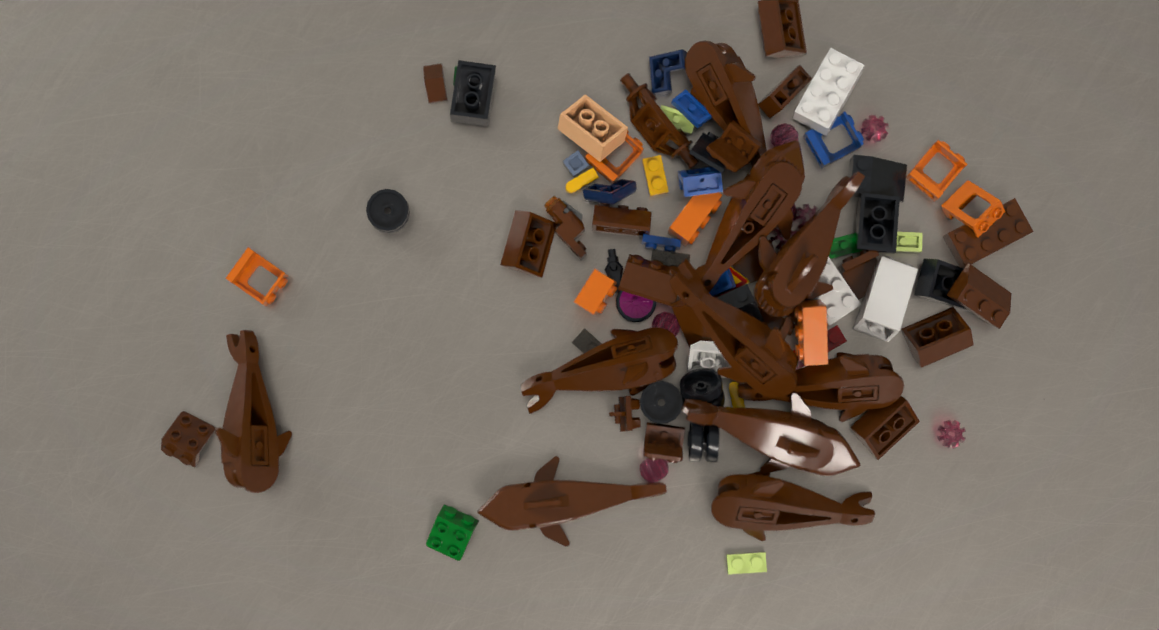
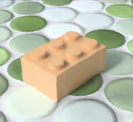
(592, 128)

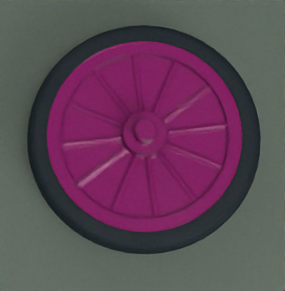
(634, 307)

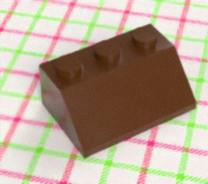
(782, 28)
(621, 220)
(528, 243)
(648, 279)
(981, 296)
(689, 322)
(938, 336)
(885, 426)

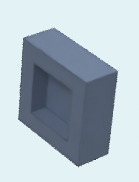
(576, 163)

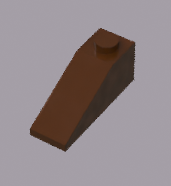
(784, 91)

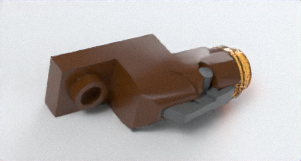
(570, 224)

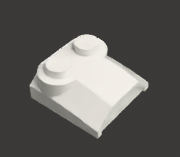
(705, 355)

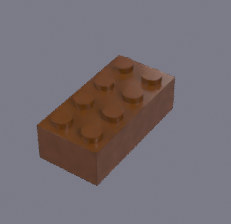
(1004, 231)

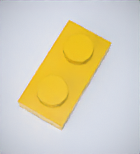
(655, 175)

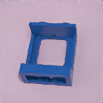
(819, 149)
(705, 182)

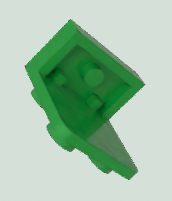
(451, 532)

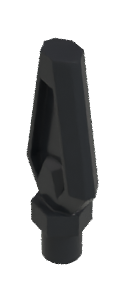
(614, 269)

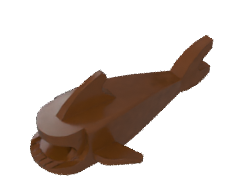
(725, 88)
(799, 263)
(748, 345)
(622, 363)
(843, 384)
(249, 430)
(772, 504)

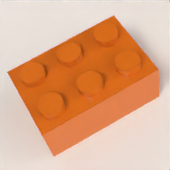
(694, 216)
(595, 292)
(811, 332)

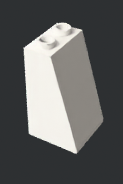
(886, 299)

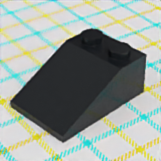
(473, 93)
(699, 151)
(881, 176)
(877, 222)
(936, 281)
(743, 300)

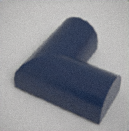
(660, 70)
(610, 193)

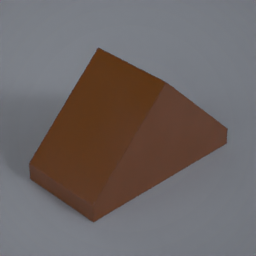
(435, 83)

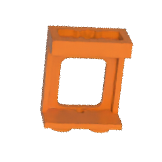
(611, 172)
(924, 182)
(962, 197)
(246, 267)

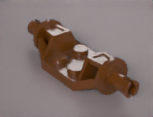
(654, 124)

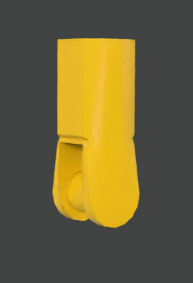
(582, 180)
(736, 401)

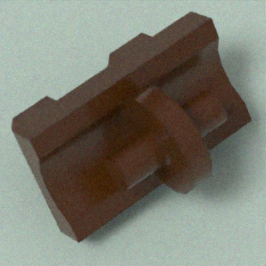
(623, 413)

